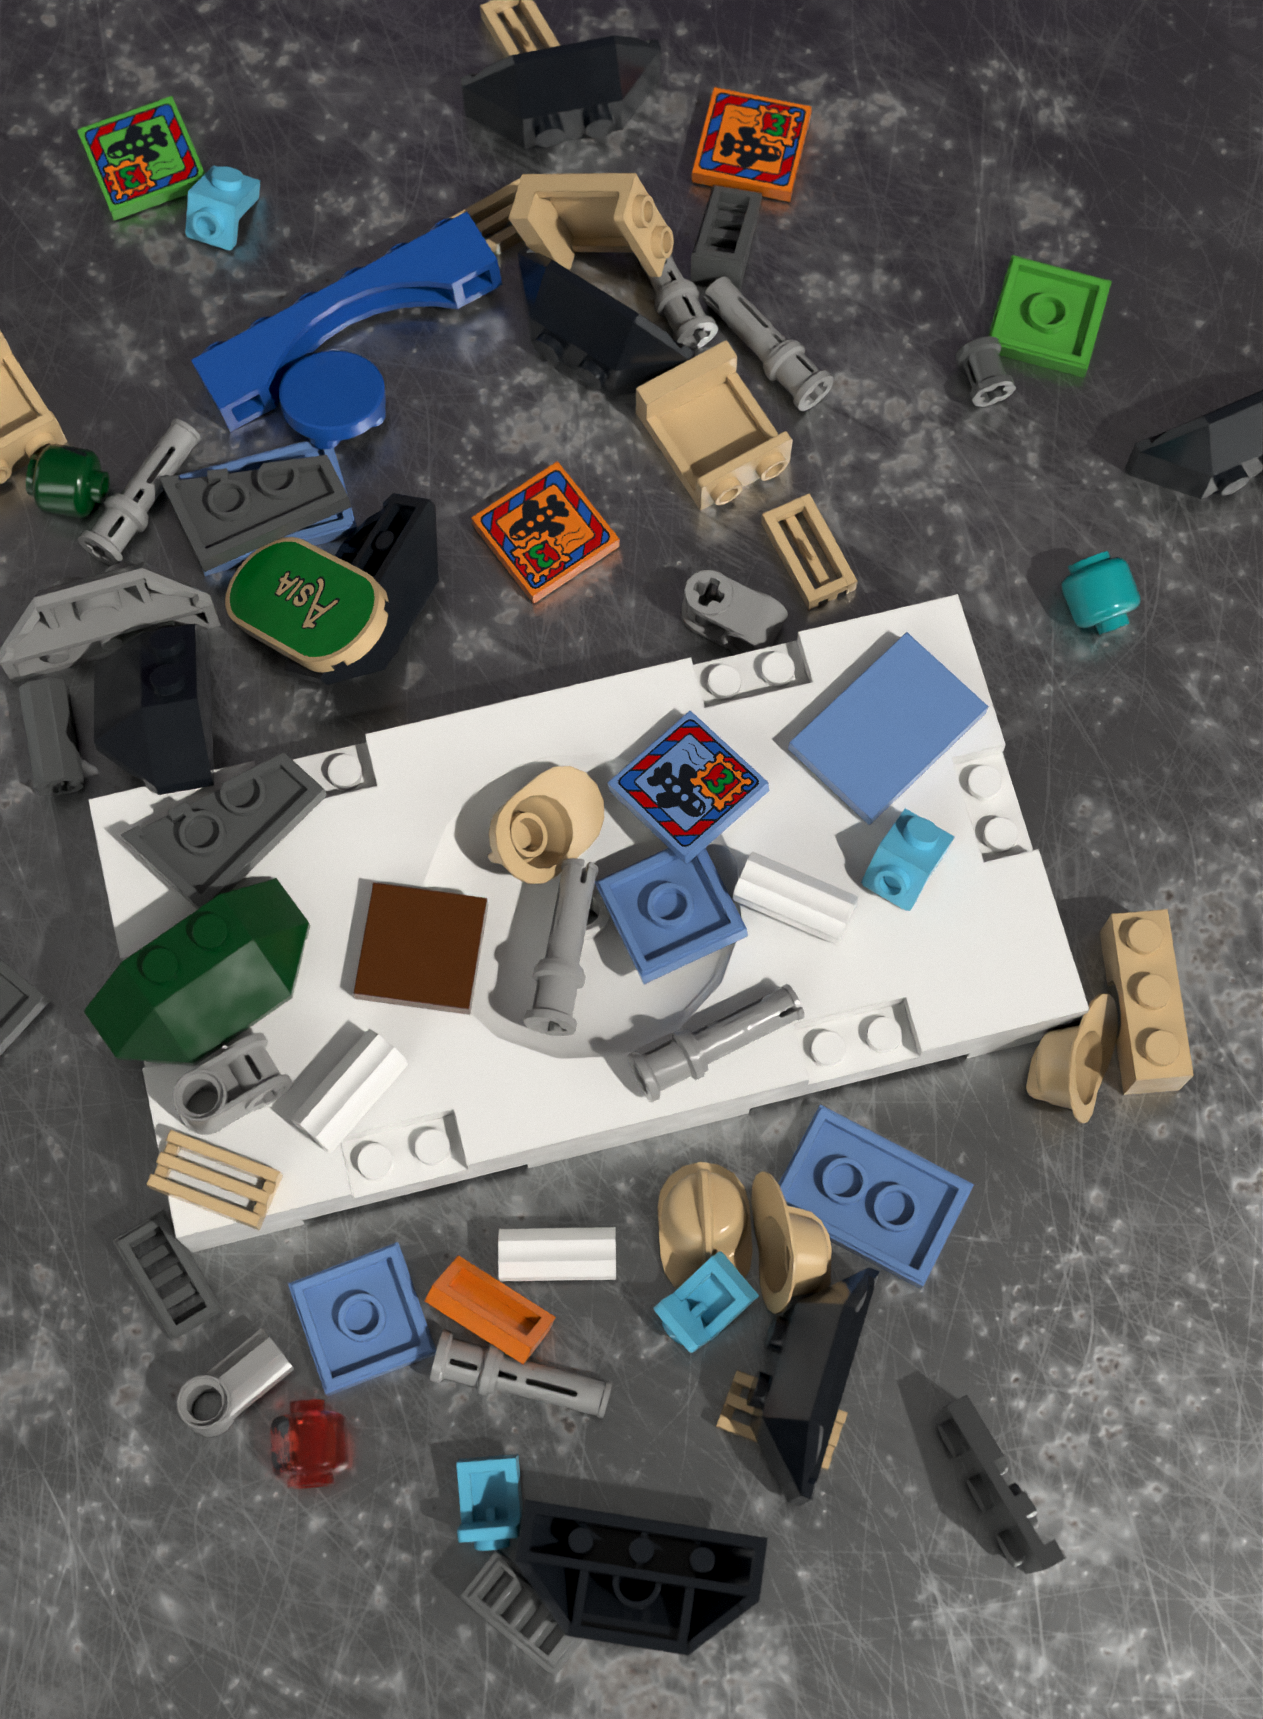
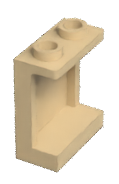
(591, 215)
(24, 418)
(711, 427)

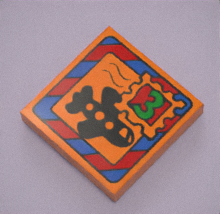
(751, 143)
(545, 532)

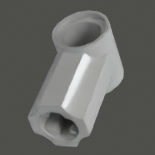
(238, 1379)

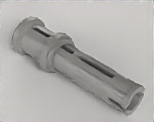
(679, 303)
(781, 357)
(123, 510)
(559, 972)
(693, 1051)
(590, 1396)

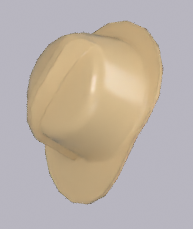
(546, 823)
(1074, 1060)
(699, 1215)
(790, 1246)

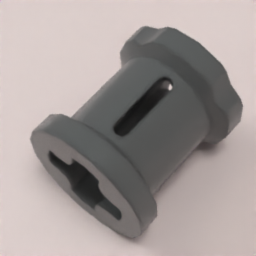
(985, 371)

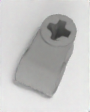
(736, 615)
(234, 1083)

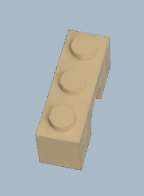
(1153, 1029)

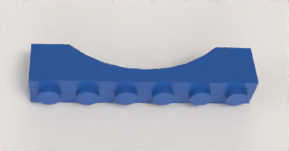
(437, 269)

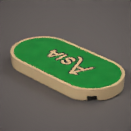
(307, 604)

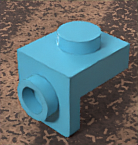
(218, 204)
(906, 859)
(705, 1303)
(489, 1501)

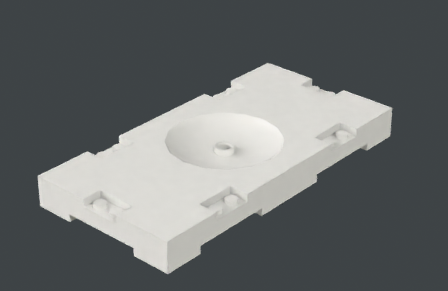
(482, 1093)

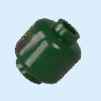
(66, 480)

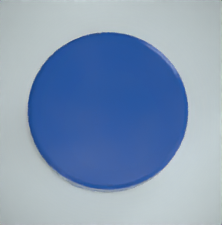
(332, 397)

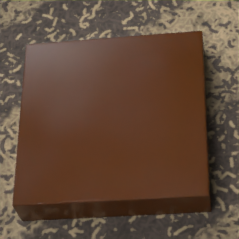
(421, 948)

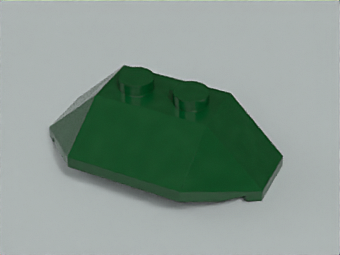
(204, 978)

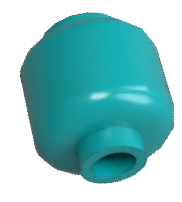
(1100, 592)

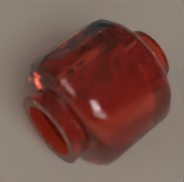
(309, 1445)

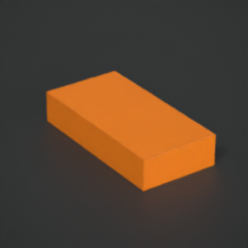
(490, 1309)

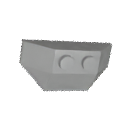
(97, 615)

